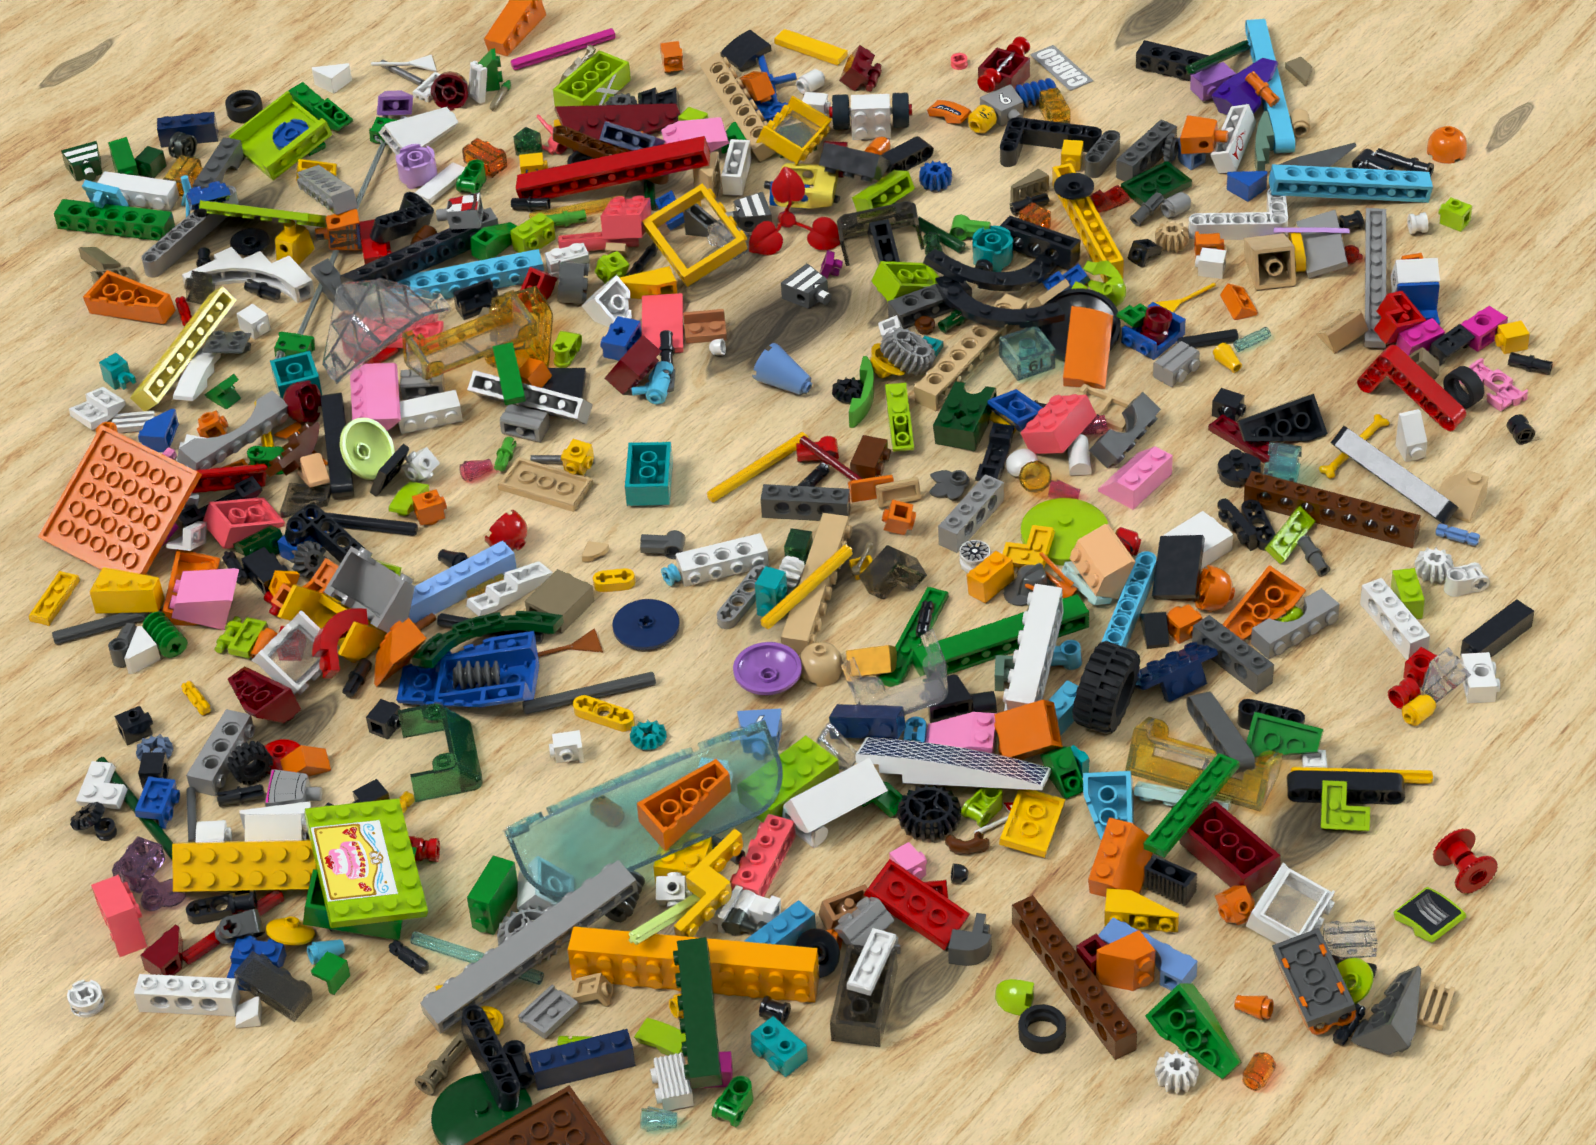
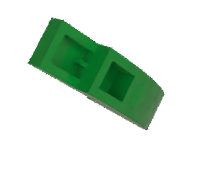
(320, 108)

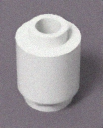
(810, 81)

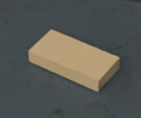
(902, 490)

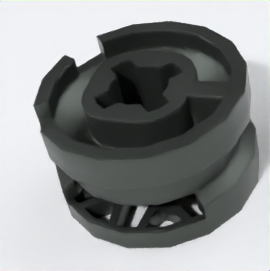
(183, 145)

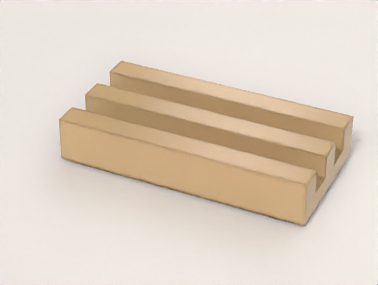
(1440, 990)

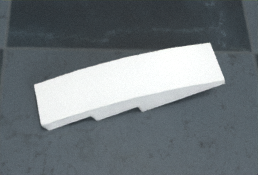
(195, 376)
(513, 587)

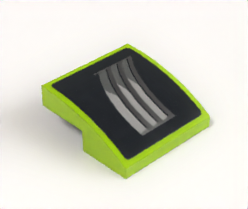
(1429, 914)

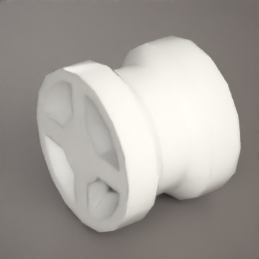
(1417, 223)

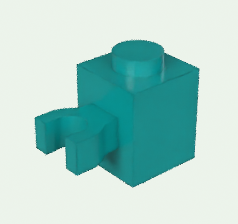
(116, 371)

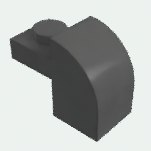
(970, 947)

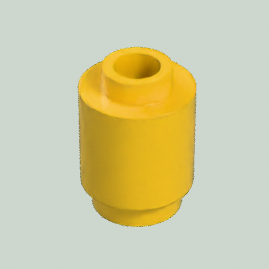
(1418, 709)

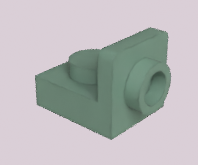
(1002, 667)

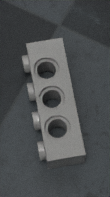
(971, 513)
(210, 767)

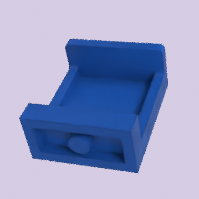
(1132, 338)

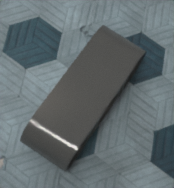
(1102, 154)

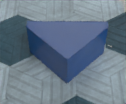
(1247, 183)

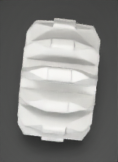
(1433, 565)
(794, 570)
(1176, 1071)

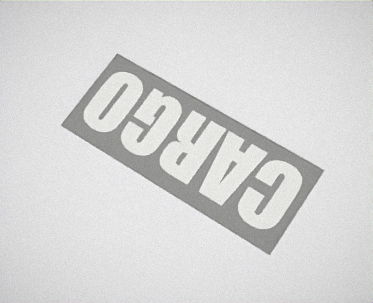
(1061, 67)

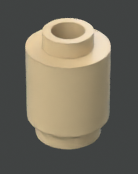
(1300, 122)

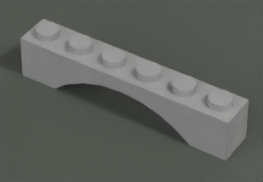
(206, 452)

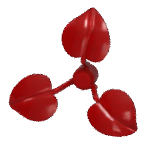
(766, 238)

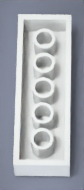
(1036, 647)

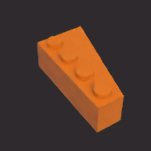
(514, 24)
(128, 299)
(683, 803)

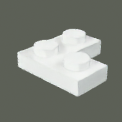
(99, 789)

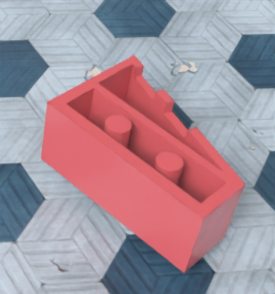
(120, 914)

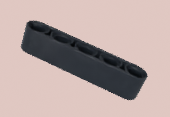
(1361, 786)
(490, 1058)

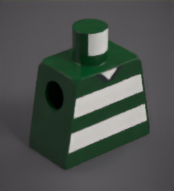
(83, 161)

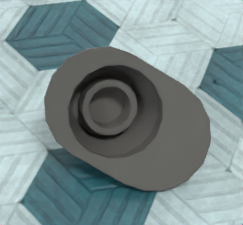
(1016, 593)

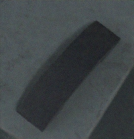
(997, 451)
(243, 490)

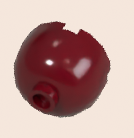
(450, 90)
(303, 401)

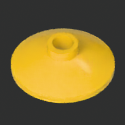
(290, 931)

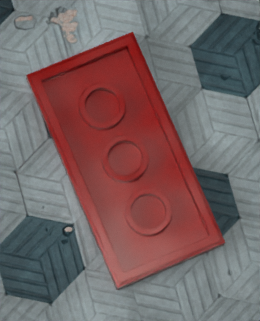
(917, 904)

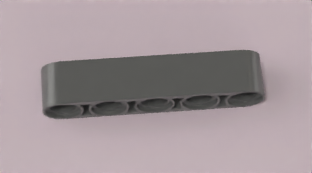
(1219, 729)

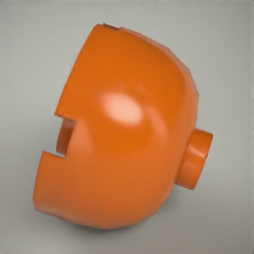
(1447, 145)
(1214, 589)

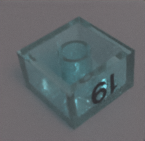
(1027, 353)

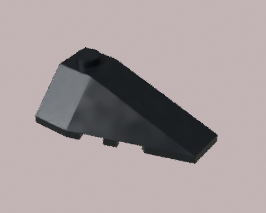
(1289, 421)

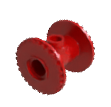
(1473, 871)

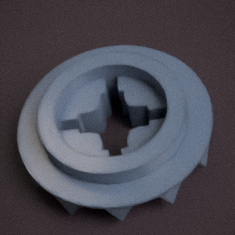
(163, 744)

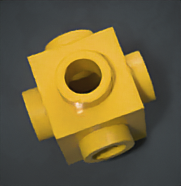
(577, 457)

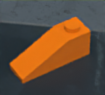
(758, 86)

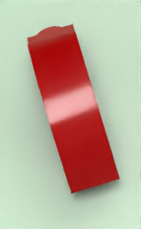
(328, 636)

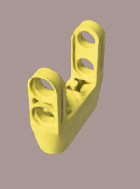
(824, 186)

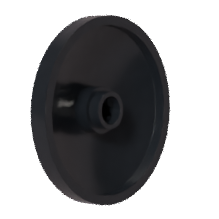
(1058, 332)

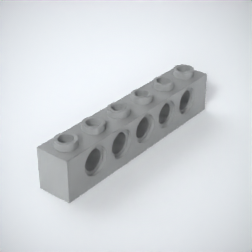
(327, 189)
(536, 398)

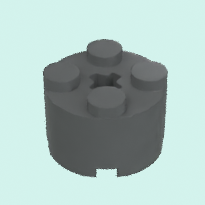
(573, 282)

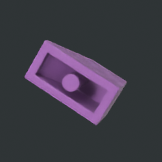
(394, 103)

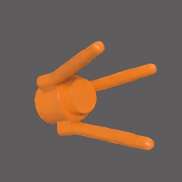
(1066, 584)

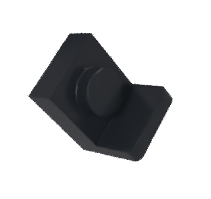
(1142, 250)

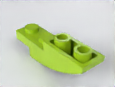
(899, 417)

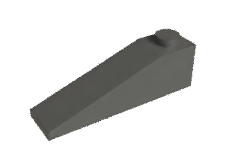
(1322, 158)
(1394, 1017)

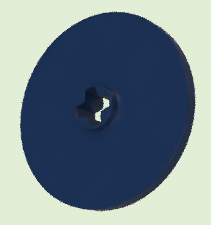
(631, 629)

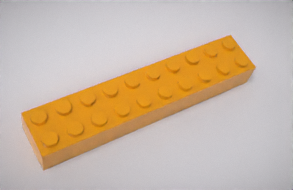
(735, 965)

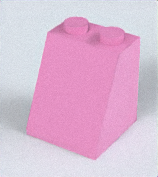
(204, 596)

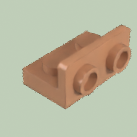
(704, 326)

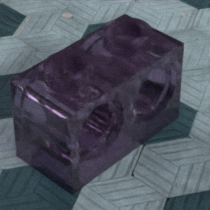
(139, 863)

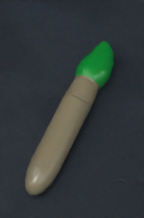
(501, 93)

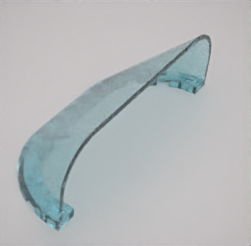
(603, 823)

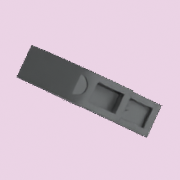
(328, 277)

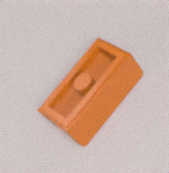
(1238, 302)

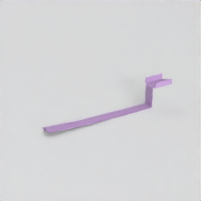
(1326, 230)

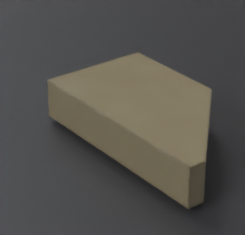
(1300, 69)

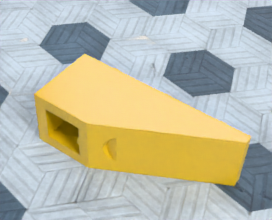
(651, 282)
(1139, 911)

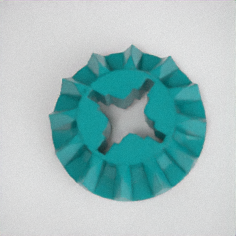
(650, 741)

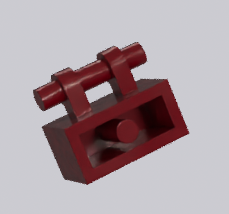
(857, 69)

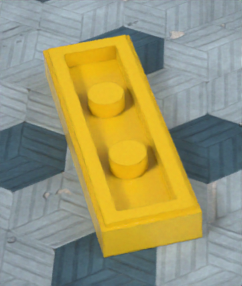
(54, 598)

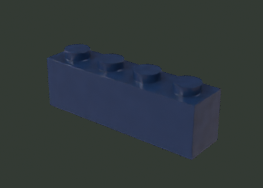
(582, 1059)

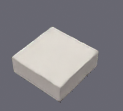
(1315, 760)

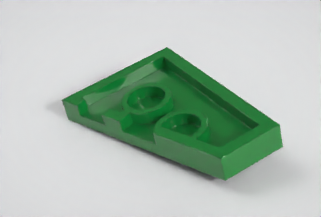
(1282, 736)

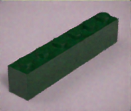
(699, 1013)

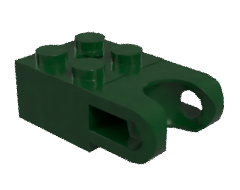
(963, 417)

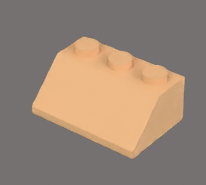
(1103, 562)

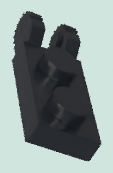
(1237, 522)

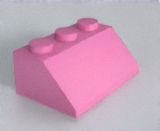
(1138, 477)

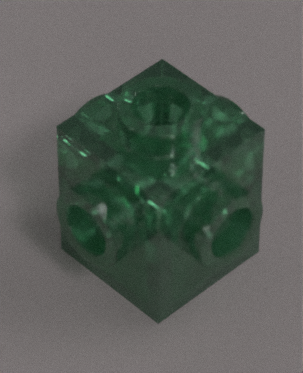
(527, 142)

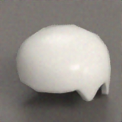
(1018, 460)

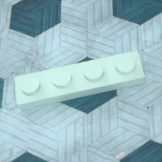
(1168, 795)

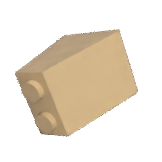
(1270, 261)

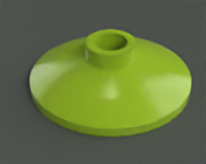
(1358, 972)

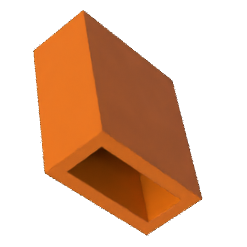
(1028, 730)

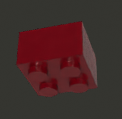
(634, 365)

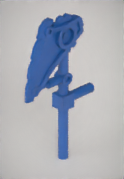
(767, 108)

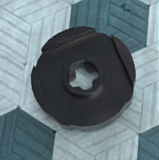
(1237, 460)

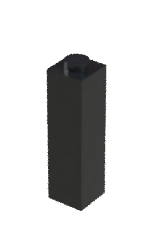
(1499, 630)

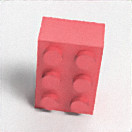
(624, 217)
(1058, 424)

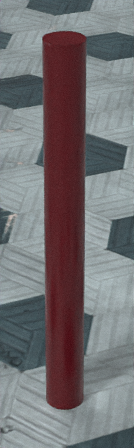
(829, 459)

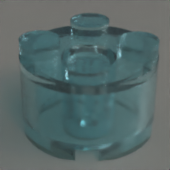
(1283, 461)

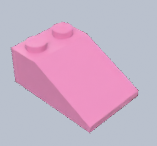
(711, 128)
(966, 731)

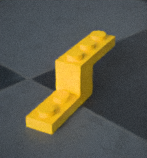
(709, 885)

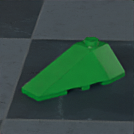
(1192, 1026)

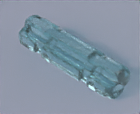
(1252, 339)

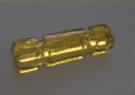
(480, 589)

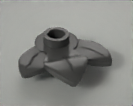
(949, 483)

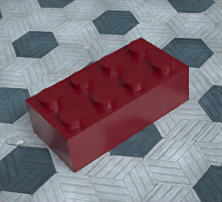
(1231, 849)

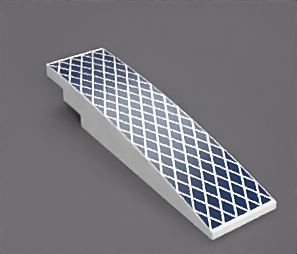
(951, 765)

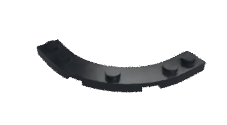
(1030, 275)
(993, 316)

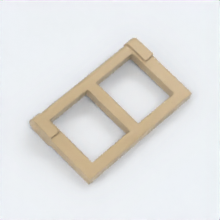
(1108, 400)

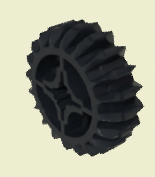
(928, 808)

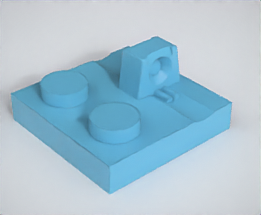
(103, 194)

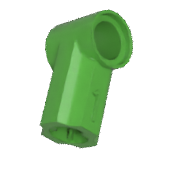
(964, 227)

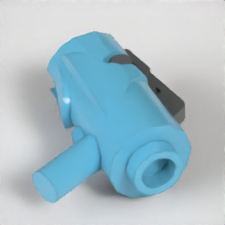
(659, 385)

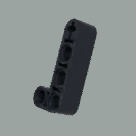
(409, 219)
(315, 527)

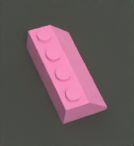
(376, 393)

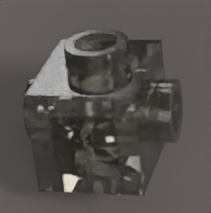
(198, 287)

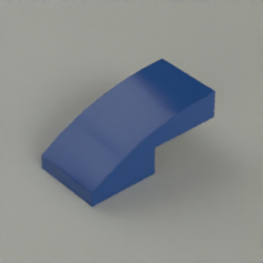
(663, 201)
(1073, 275)

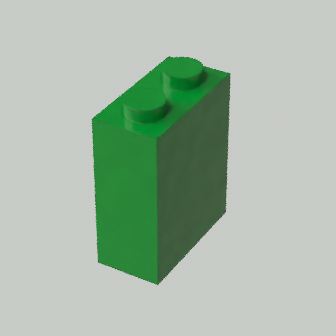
(493, 895)

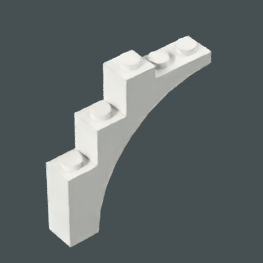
(282, 274)

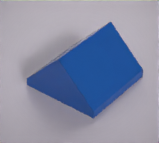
(1015, 408)

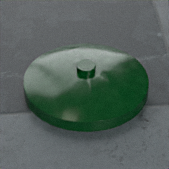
(469, 1110)

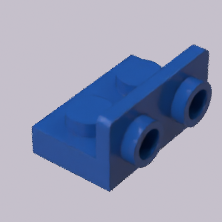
(158, 800)

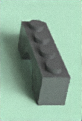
(226, 156)
(1113, 444)

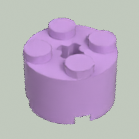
(416, 165)

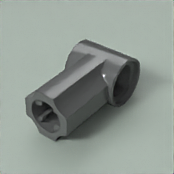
(663, 544)
(119, 646)

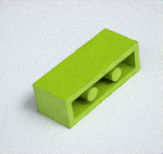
(885, 191)

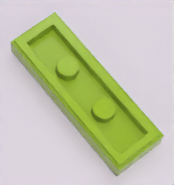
(1288, 535)

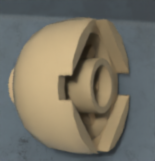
(821, 664)

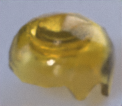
(1035, 477)

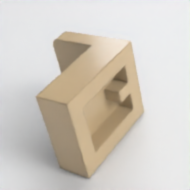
(593, 988)

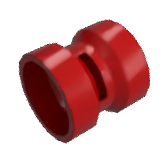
(1405, 692)
(427, 849)

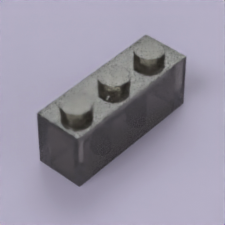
(274, 985)

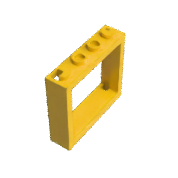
(710, 262)

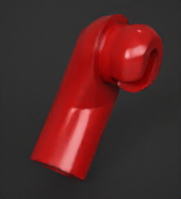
(274, 610)

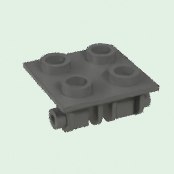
(227, 342)

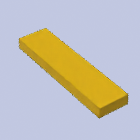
(811, 47)

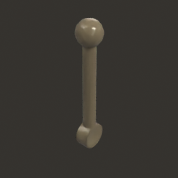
(856, 569)

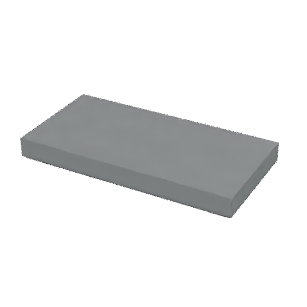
(1323, 250)

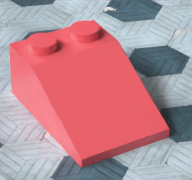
(240, 518)

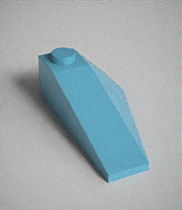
(1109, 797)

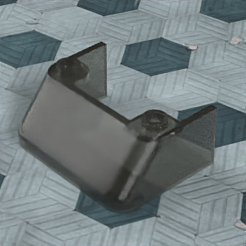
(857, 223)

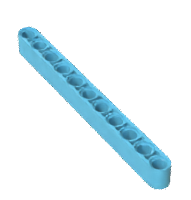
(1261, 47)

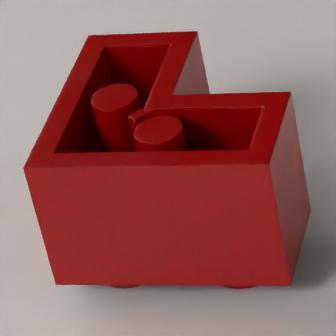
(1396, 316)

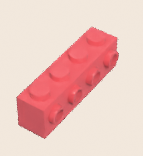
(765, 855)

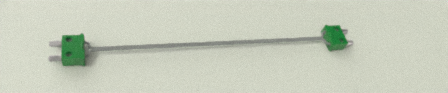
(294, 343)

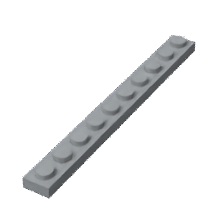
(1374, 272)

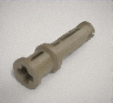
(439, 1068)

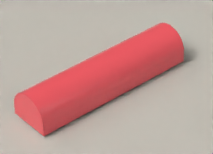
(593, 241)

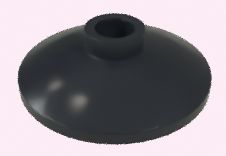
(1074, 186)
(249, 241)
(822, 939)

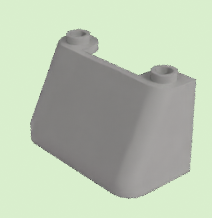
(372, 586)

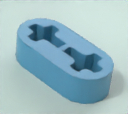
(920, 735)

